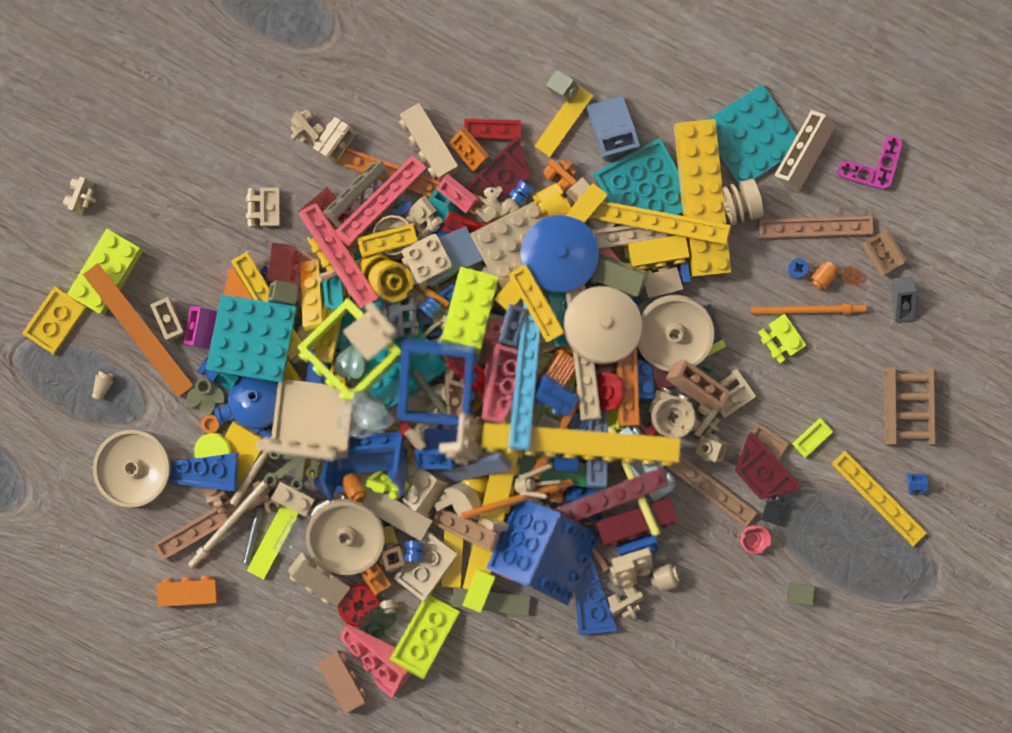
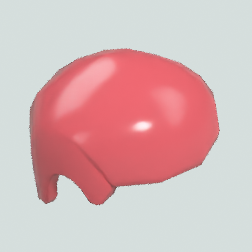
(755, 539)

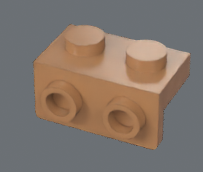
(884, 252)

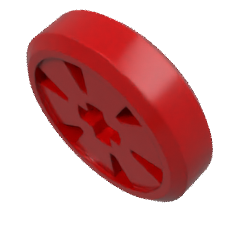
(356, 593)

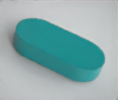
(333, 292)

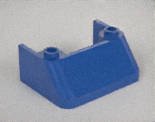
(371, 454)

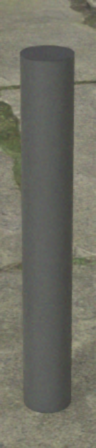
(252, 536)

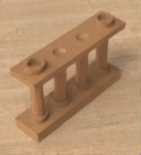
(892, 415)

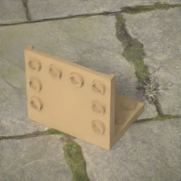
(308, 421)

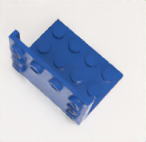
(543, 551)

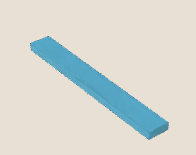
(524, 383)

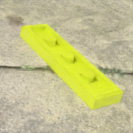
(265, 554)

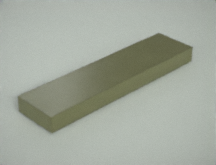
(496, 602)

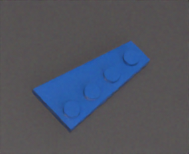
(207, 472)
(591, 604)

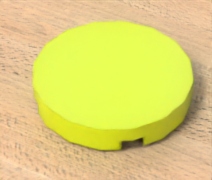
(211, 445)

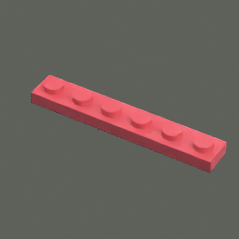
(380, 201)
(338, 255)

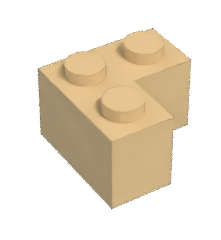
(425, 489)

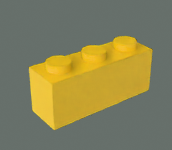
(658, 252)

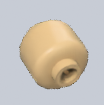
(665, 577)

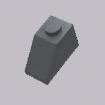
(904, 299)

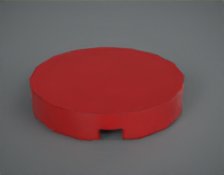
(610, 391)

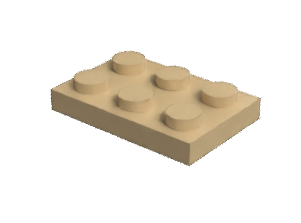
(424, 576)

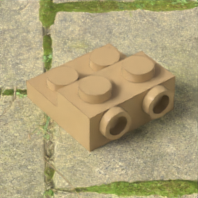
(629, 566)

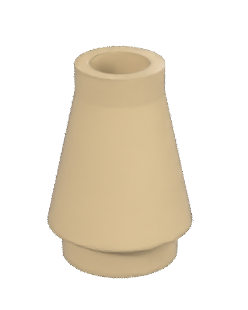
(102, 384)

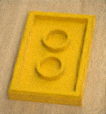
(54, 320)
(244, 442)

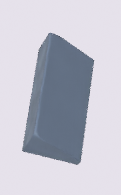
(512, 325)

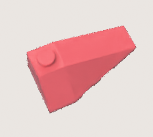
(499, 382)
(376, 657)

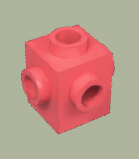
(493, 332)

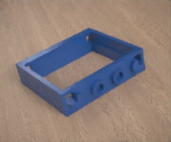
(438, 348)

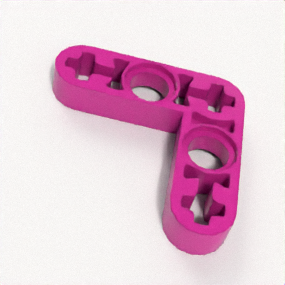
(874, 174)

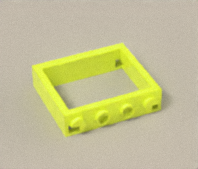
(319, 368)

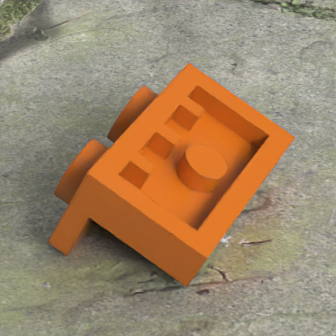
(468, 149)

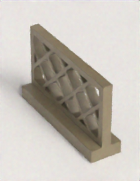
(356, 189)

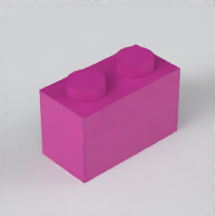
(200, 327)

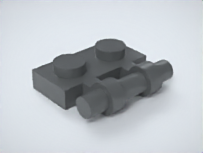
(394, 312)

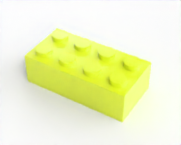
(117, 260)
(469, 308)

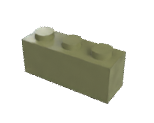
(619, 276)

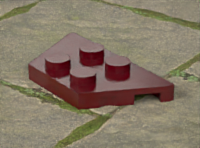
(502, 171)
(763, 471)

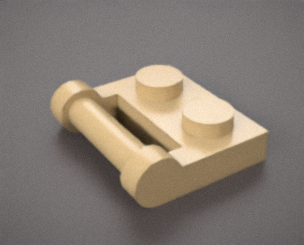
(738, 396)

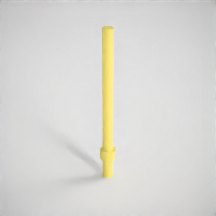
(642, 501)

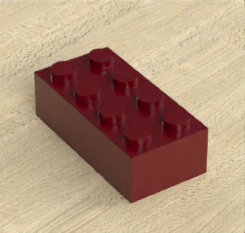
(633, 521)

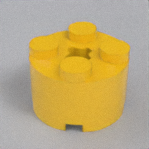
(552, 201)
(390, 280)

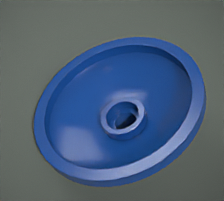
(253, 412)

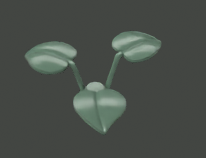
(351, 364)

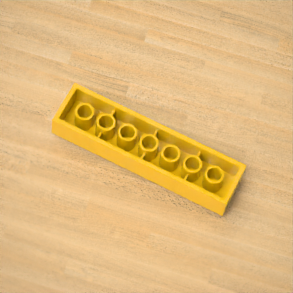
(701, 192)

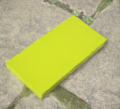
(424, 636)

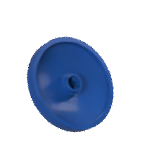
(560, 253)

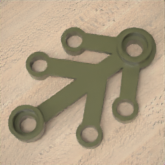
(297, 462)

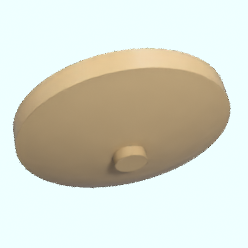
(602, 325)
(675, 331)
(131, 468)
(345, 537)

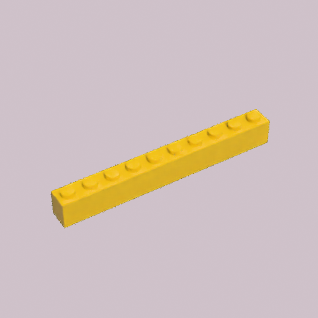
(587, 444)
(498, 488)

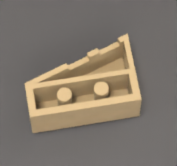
(318, 580)

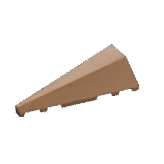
(454, 390)

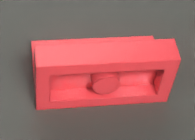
(457, 193)

